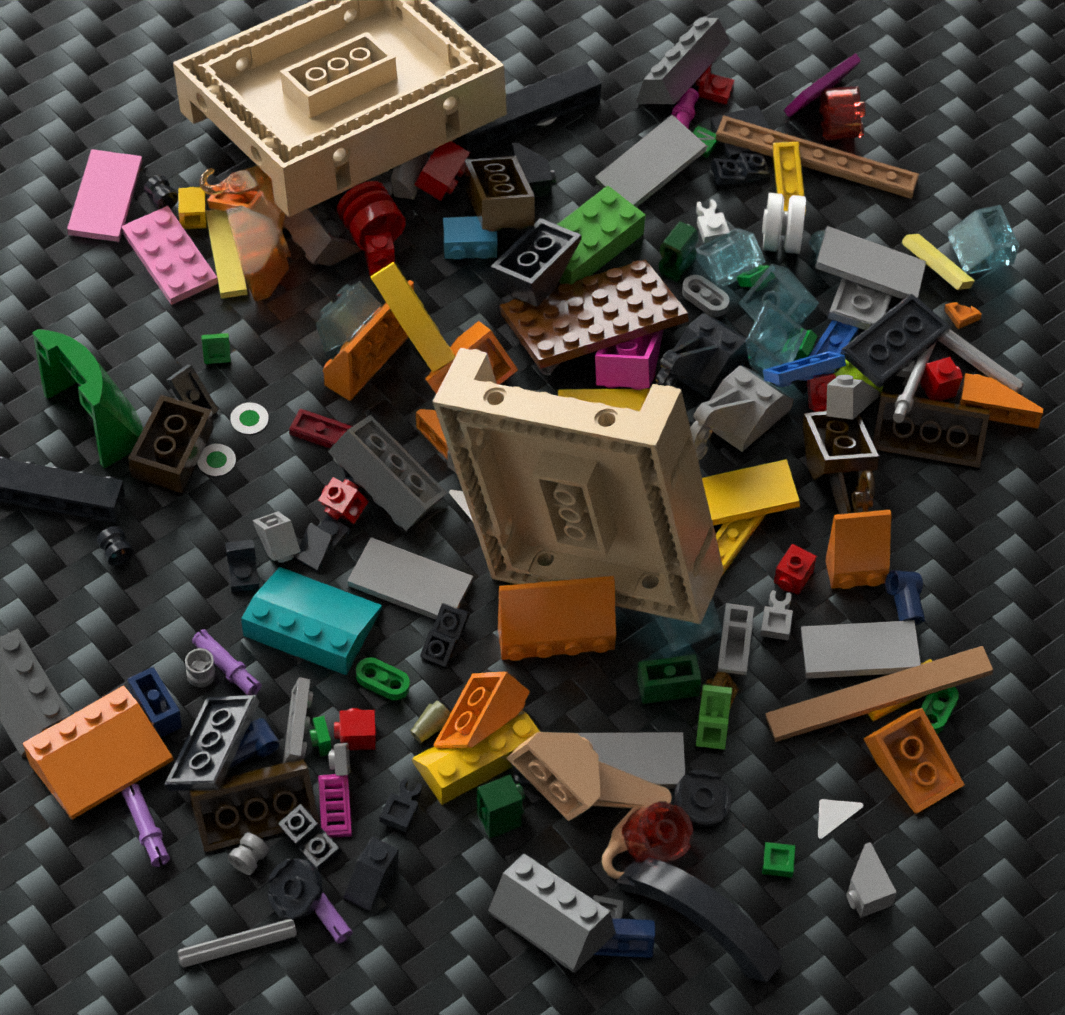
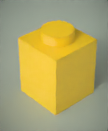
(192, 208)

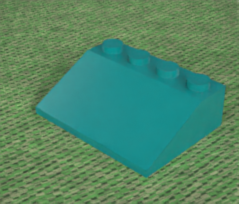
(310, 620)

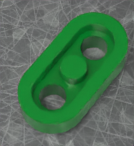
(384, 678)
(938, 710)

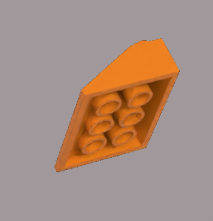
(365, 353)
(557, 618)
(97, 752)

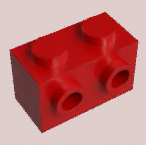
(441, 169)

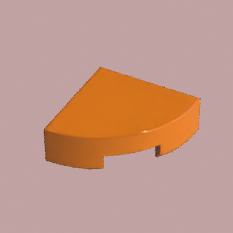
(961, 314)

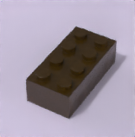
(499, 193)

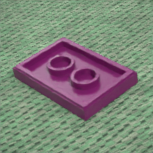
(825, 82)

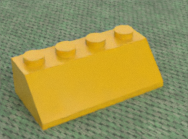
(458, 770)

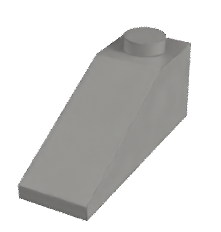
(848, 397)

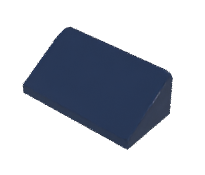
(631, 939)

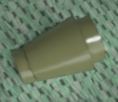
(430, 721)

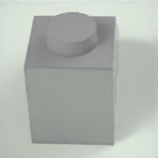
(277, 536)
(870, 885)

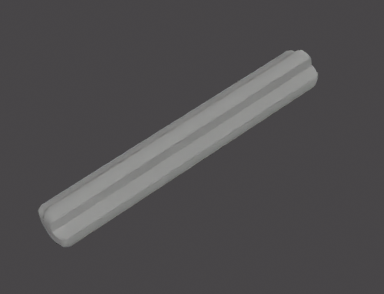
(981, 361)
(237, 943)

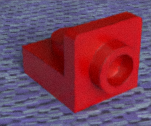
(714, 87)
(818, 391)

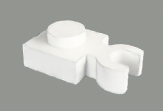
(710, 224)

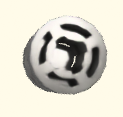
(200, 667)
(248, 853)

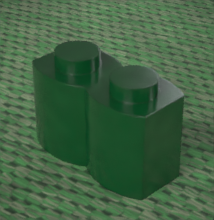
(678, 251)

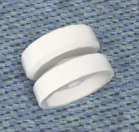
(784, 223)

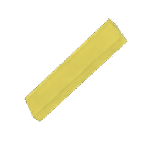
(225, 255)

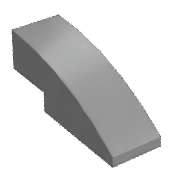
(735, 639)

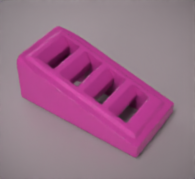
(335, 787)

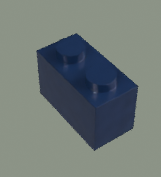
(155, 701)

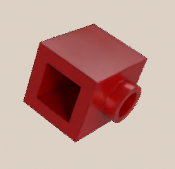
(941, 379)
(795, 569)
(356, 728)

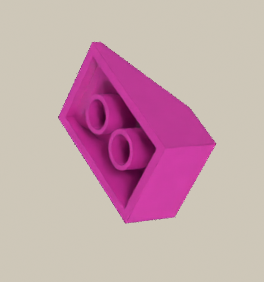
(629, 362)

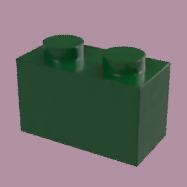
(669, 679)
(500, 806)

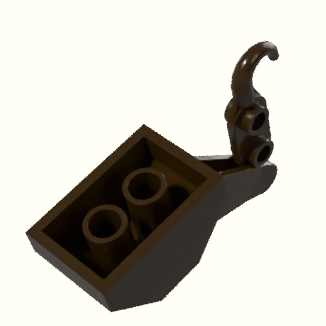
(838, 451)

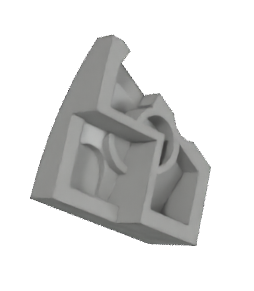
(405, 176)

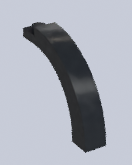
(708, 910)

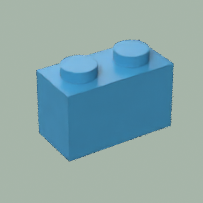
(466, 239)

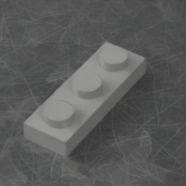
(298, 721)

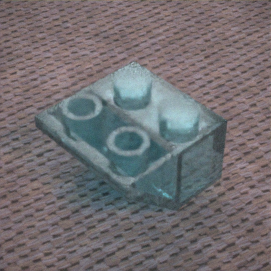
(984, 240)

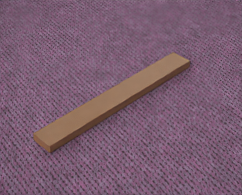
(820, 157)
(879, 693)

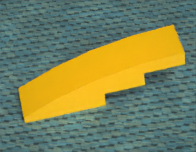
(413, 317)

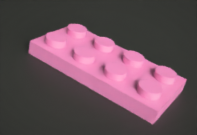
(169, 255)

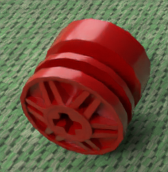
(370, 211)

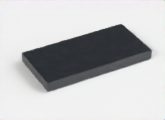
(895, 340)
(212, 743)

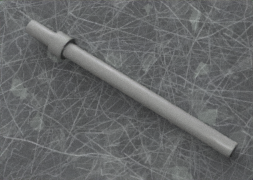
(905, 401)

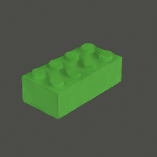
(606, 227)

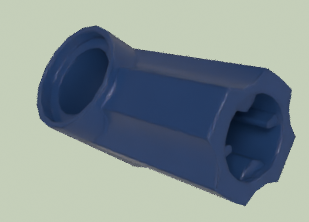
(906, 590)
(257, 741)

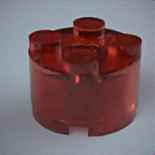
(842, 113)
(658, 832)

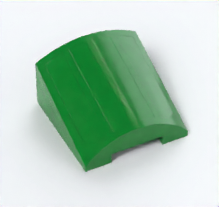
(68, 362)

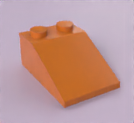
(477, 338)
(859, 549)
(481, 709)
(914, 760)

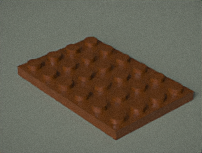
(594, 314)

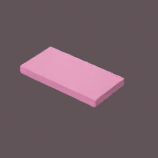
(105, 195)

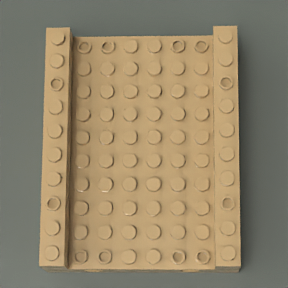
(342, 92)
(583, 489)

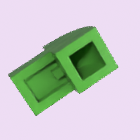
(713, 716)

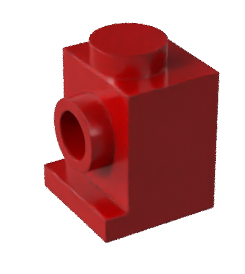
(379, 251)

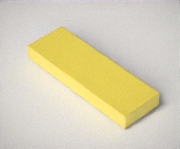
(938, 261)

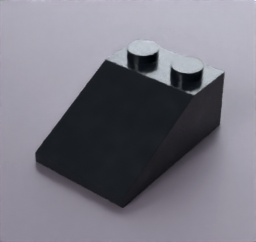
(535, 262)

